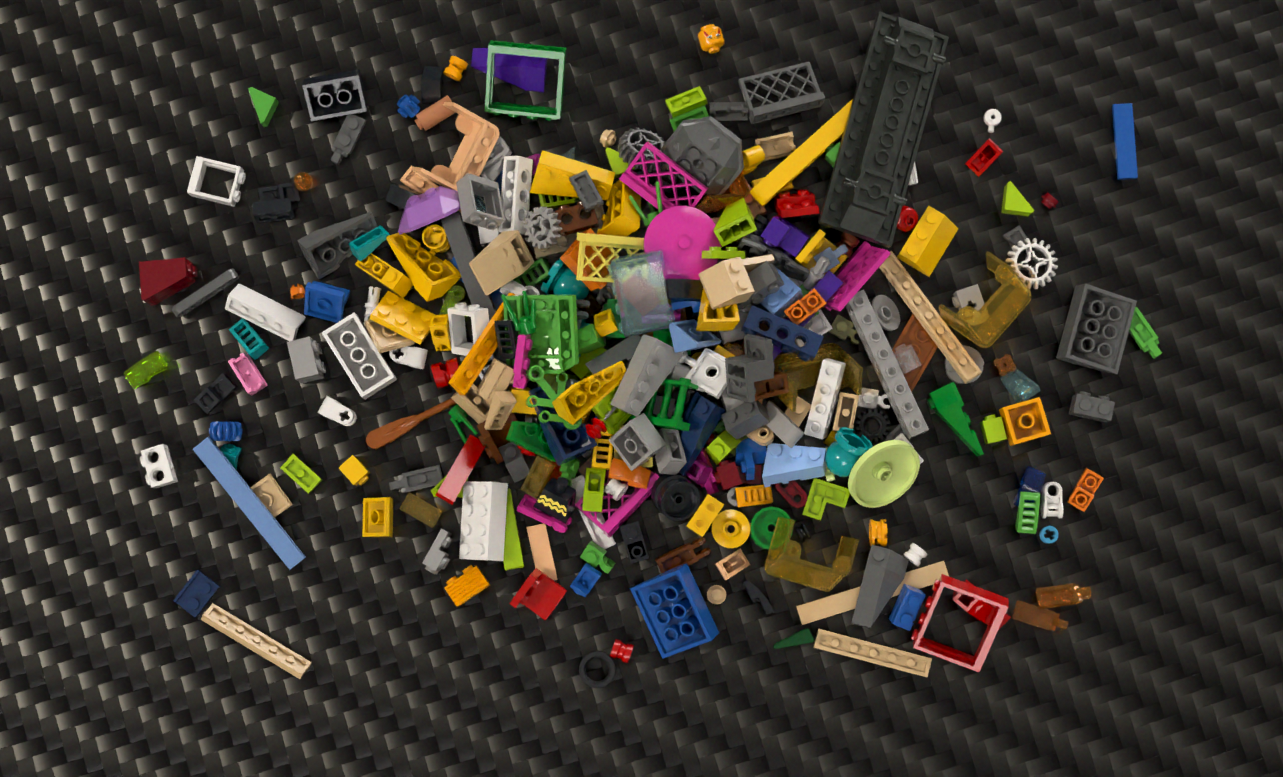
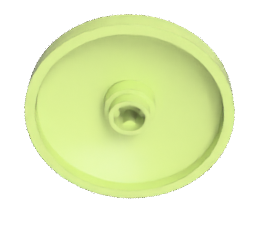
(883, 473)

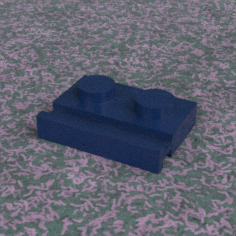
(196, 593)

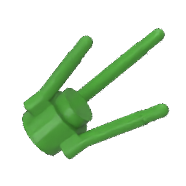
(653, 214)

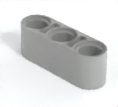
(782, 425)

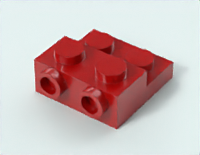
(795, 204)

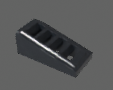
(500, 334)

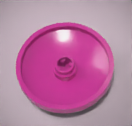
(682, 236)

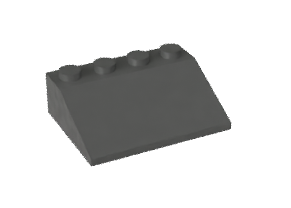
(1096, 329)

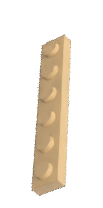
(256, 641)
(872, 653)

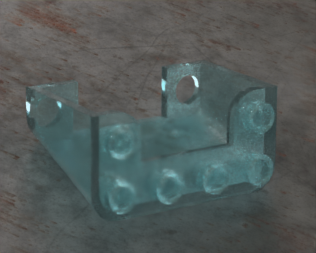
(641, 293)

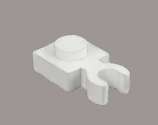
(870, 399)

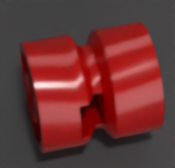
(444, 372)

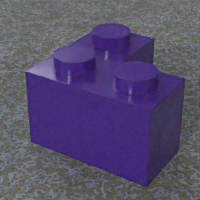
(786, 235)

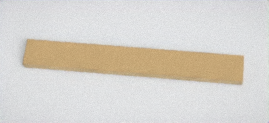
(929, 319)
(847, 600)

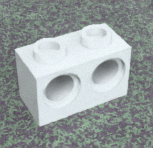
(163, 464)

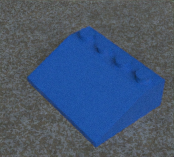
(675, 611)

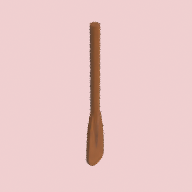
(395, 429)

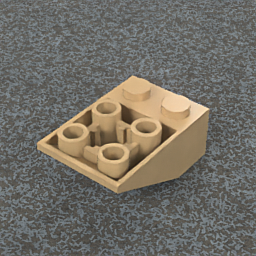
(501, 261)

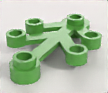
(551, 394)

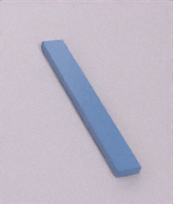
(249, 503)

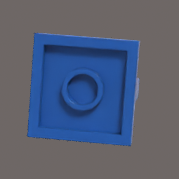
(325, 301)

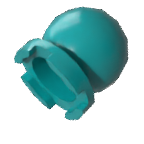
(564, 282)
(845, 451)

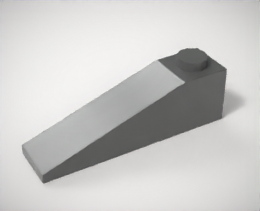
(754, 247)

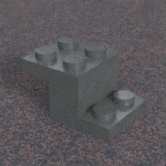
(749, 368)

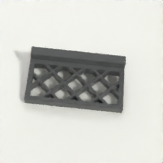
(788, 105)

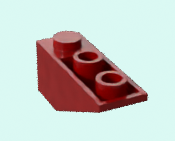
(976, 607)

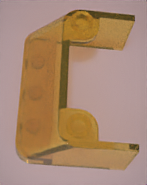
(997, 313)
(805, 374)
(785, 563)

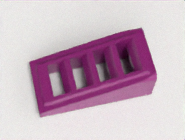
(700, 473)

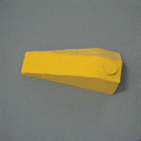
(588, 392)

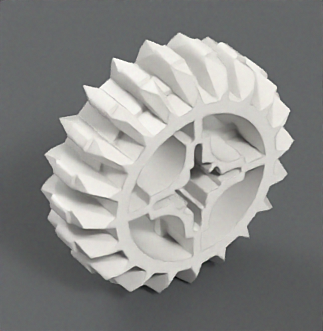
(1030, 255)

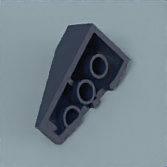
(703, 418)

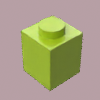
(993, 429)

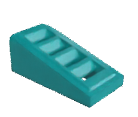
(368, 242)
(257, 347)

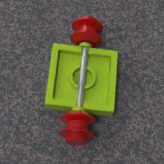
(608, 417)

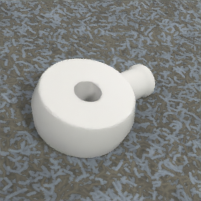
(992, 122)

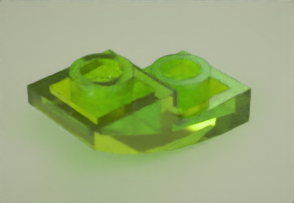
(144, 369)

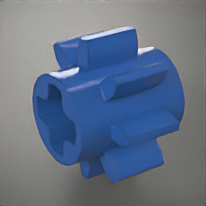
(408, 106)

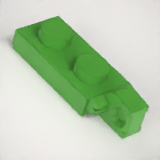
(1144, 334)

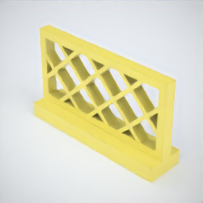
(603, 241)

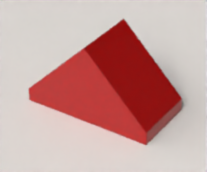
(984, 157)

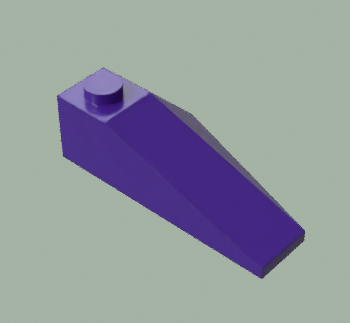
(522, 71)

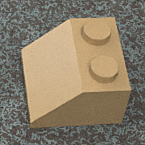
(726, 283)

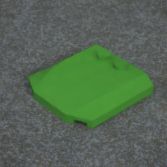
(556, 332)

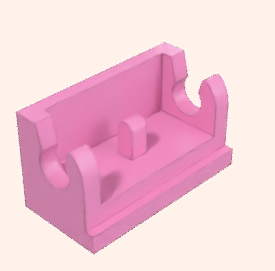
(248, 373)

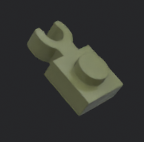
(843, 328)

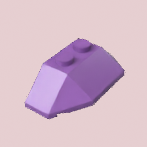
(428, 208)

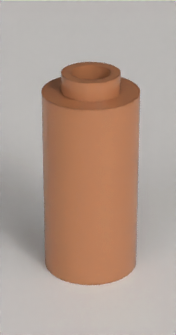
(433, 114)

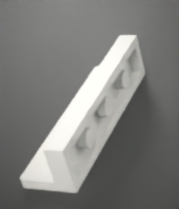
(264, 312)

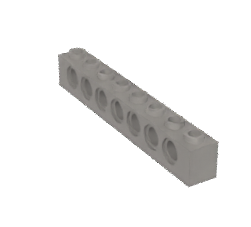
(886, 366)

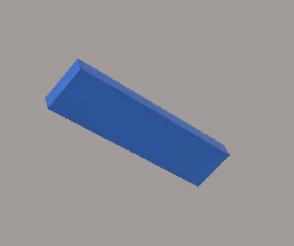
(1124, 141)

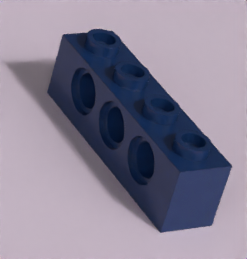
(793, 331)

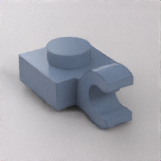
(832, 255)

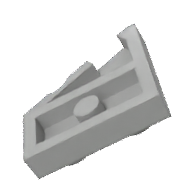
(496, 159)

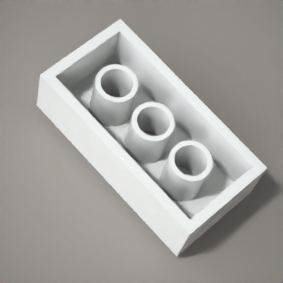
(359, 356)
(483, 521)

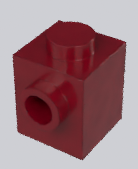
(727, 475)

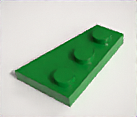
(530, 437)

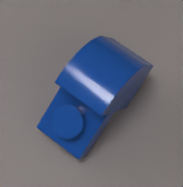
(747, 455)

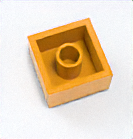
(1025, 421)

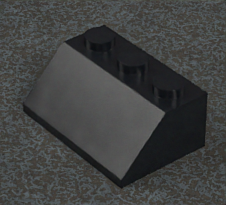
(335, 95)

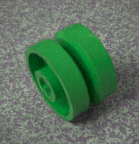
(760, 522)

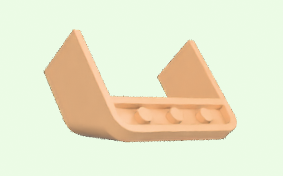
(472, 153)

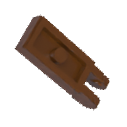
(682, 555)

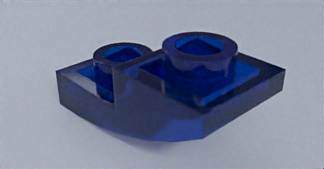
(1031, 482)

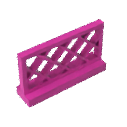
(648, 192)
(856, 273)
(624, 511)

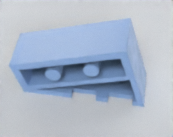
(794, 463)

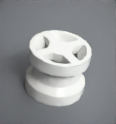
(616, 489)
(915, 554)

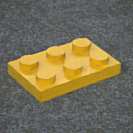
(402, 317)

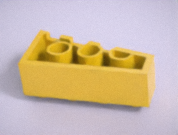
(554, 174)

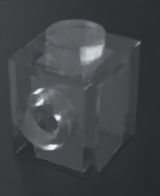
(907, 358)

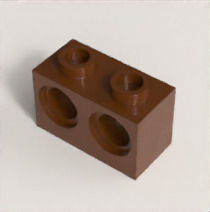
(578, 223)
(772, 387)

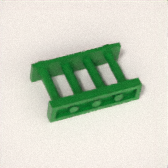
(662, 420)

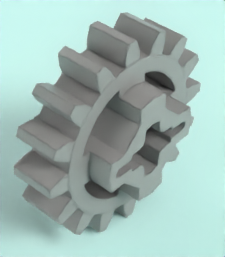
(542, 227)

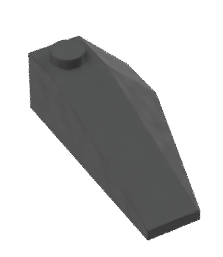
(329, 246)
(880, 580)

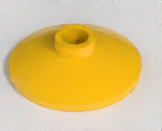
(721, 524)

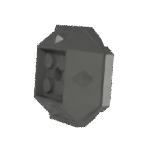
(713, 145)

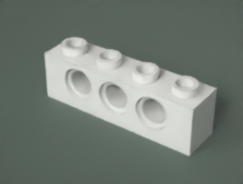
(516, 193)
(825, 398)

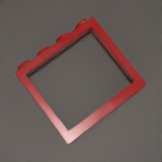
(950, 654)

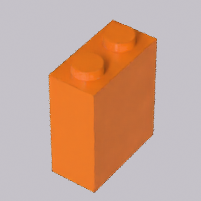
(570, 259)

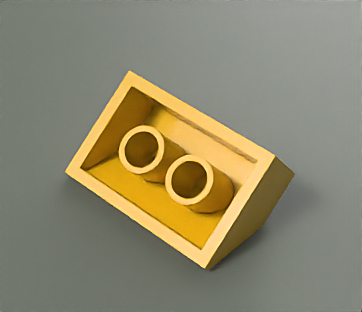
(928, 241)

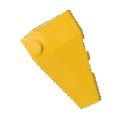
(425, 270)

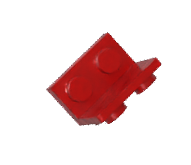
(539, 594)

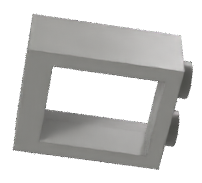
(470, 186)

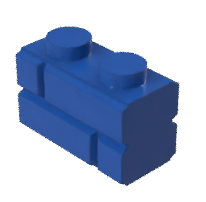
(907, 607)

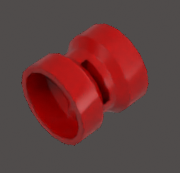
(621, 651)

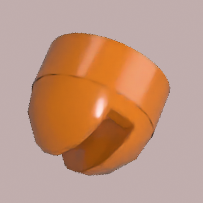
(297, 292)

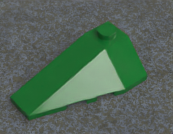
(948, 406)

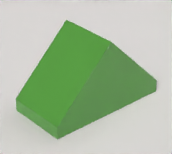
(264, 105)

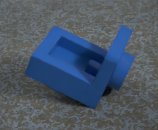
(585, 580)

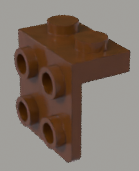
(495, 438)

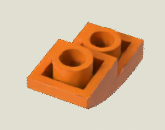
(805, 307)
(637, 478)
(1085, 489)

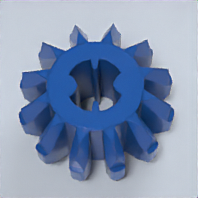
(225, 431)

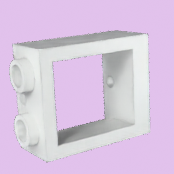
(198, 176)
(457, 329)

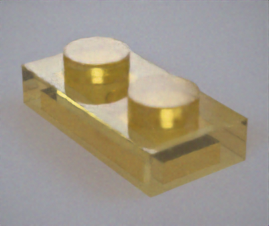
(537, 477)
(421, 510)

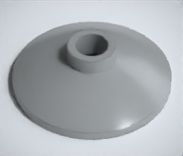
(886, 312)

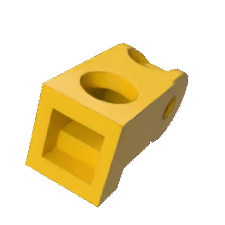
(440, 332)

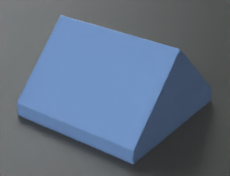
(687, 338)

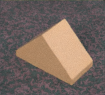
(732, 564)

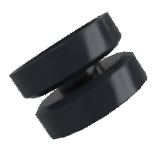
(675, 496)

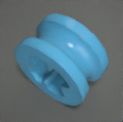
(1049, 528)

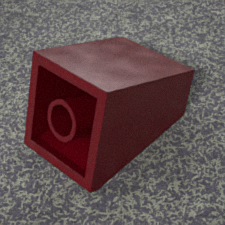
(165, 278)

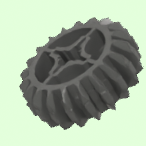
(633, 141)

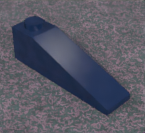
(562, 442)

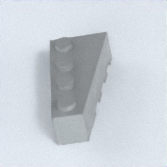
(644, 374)

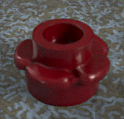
(1049, 201)

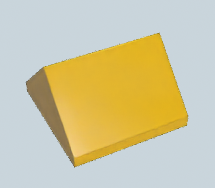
(377, 517)

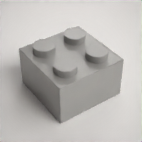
(306, 360)
(637, 441)

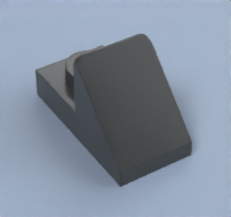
(514, 461)

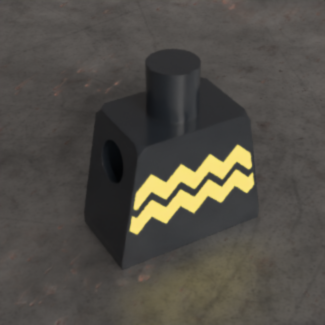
(557, 499)

